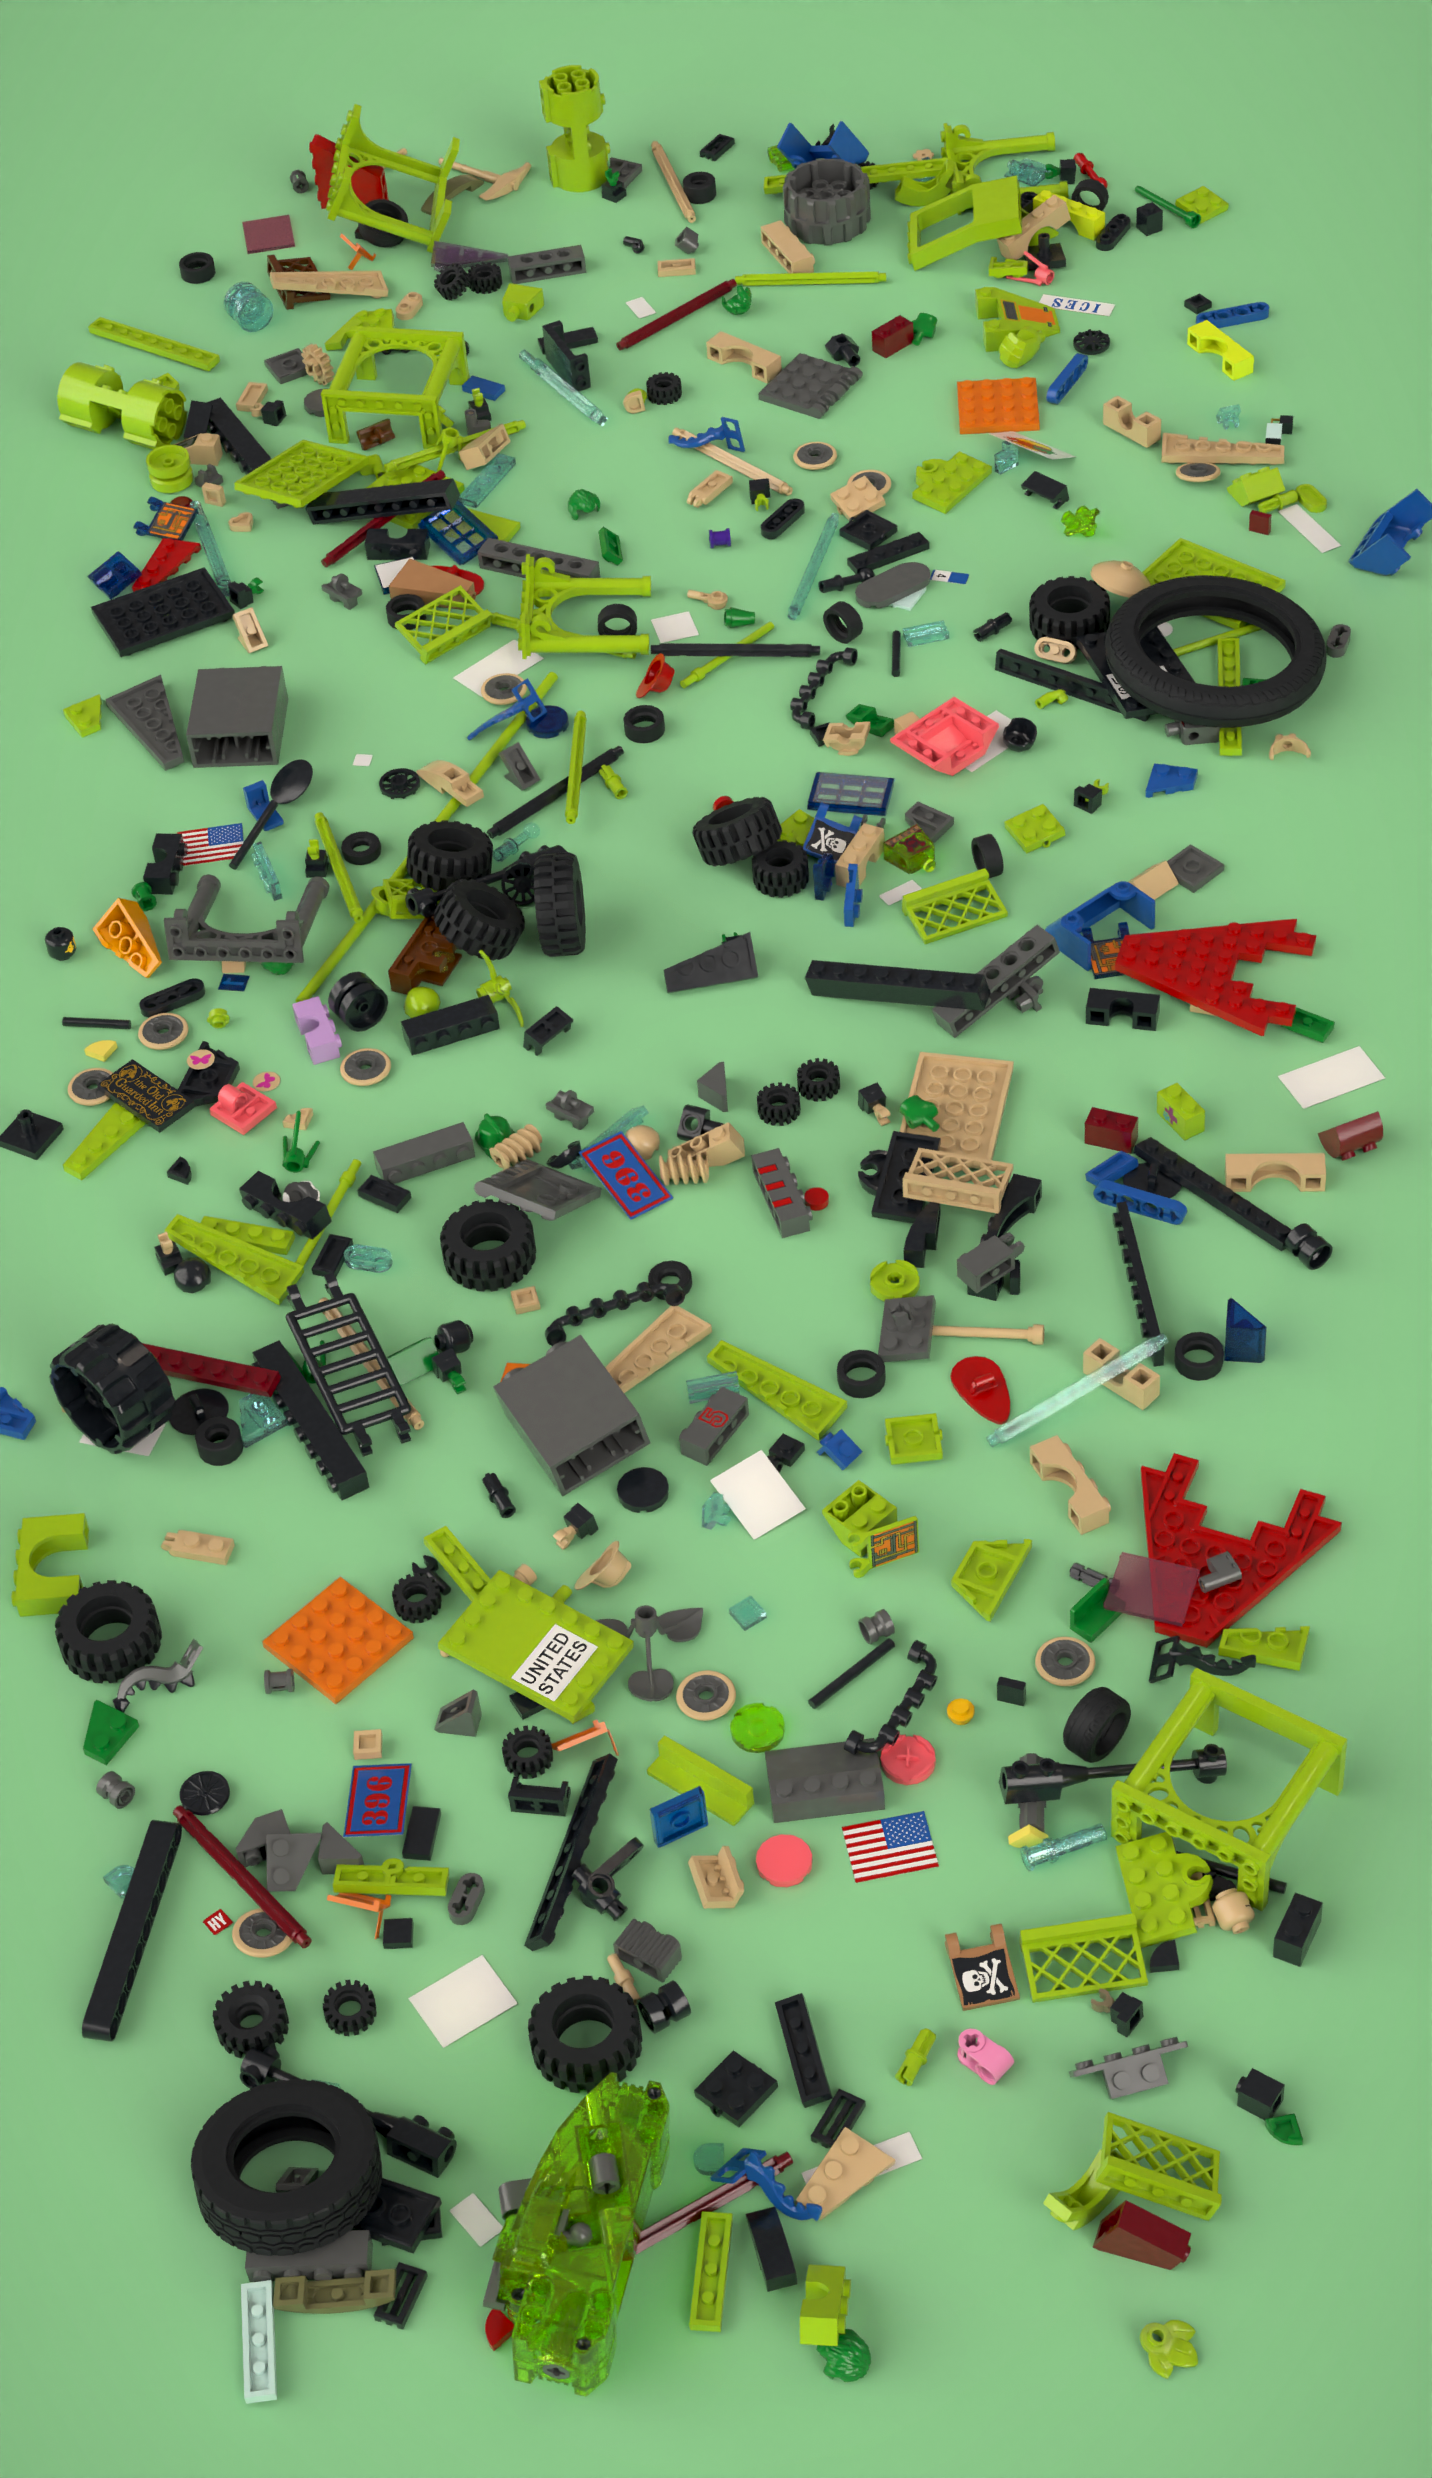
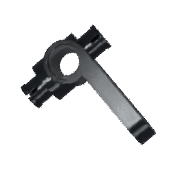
(608, 1900)

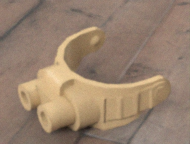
(1288, 743)

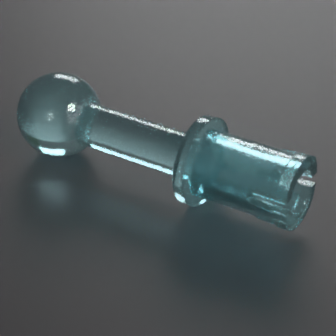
(510, 846)

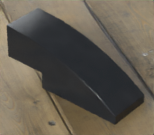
(922, 1235)
(771, 2249)

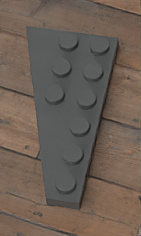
(149, 718)

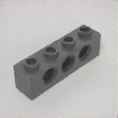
(546, 264)

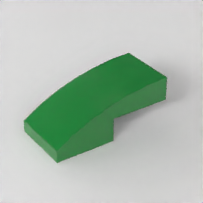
(878, 724)

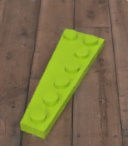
(102, 1141)
(248, 1264)
(789, 1395)

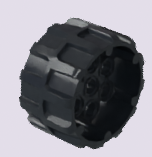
(112, 1388)

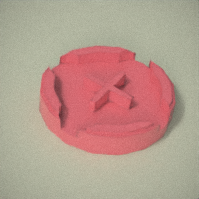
(909, 1760)
(784, 1860)

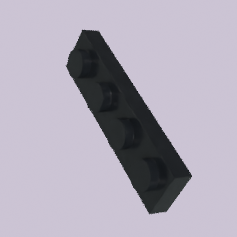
(889, 553)
(803, 2050)

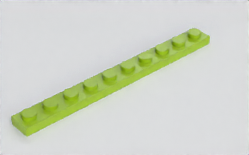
(876, 173)
(466, 1572)

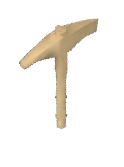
(502, 183)

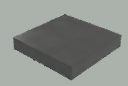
(286, 366)
(1194, 868)

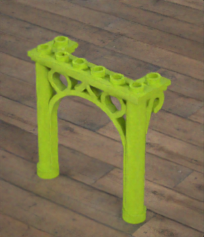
(976, 150)
(542, 635)

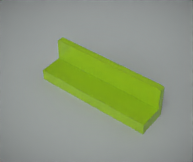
(685, 1770)

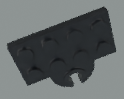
(888, 1180)

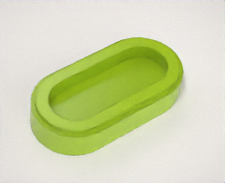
(1311, 498)

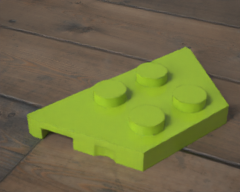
(988, 1573)

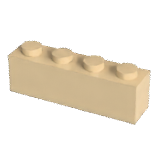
(787, 248)

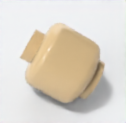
(1233, 1911)

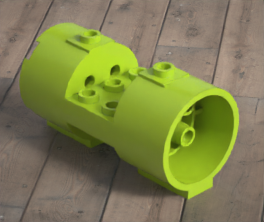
(573, 101)
(95, 397)

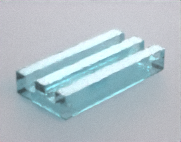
(926, 633)
(702, 1388)

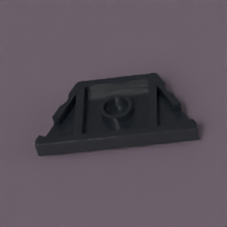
(205, 1084)

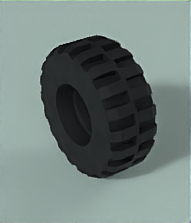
(559, 904)

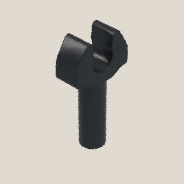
(432, 1566)

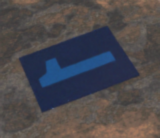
(233, 982)

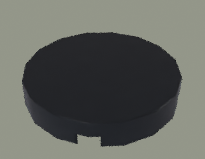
(642, 1489)

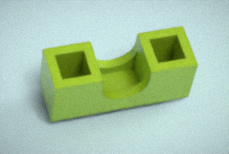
(825, 2305)

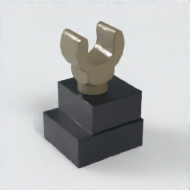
(1125, 2011)

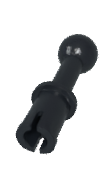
(838, 582)

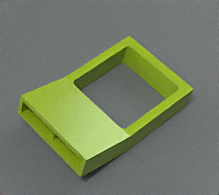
(995, 216)

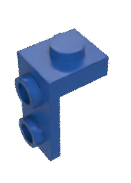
(257, 801)

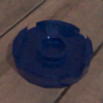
(549, 723)

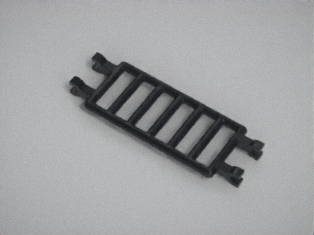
(376, 1352)

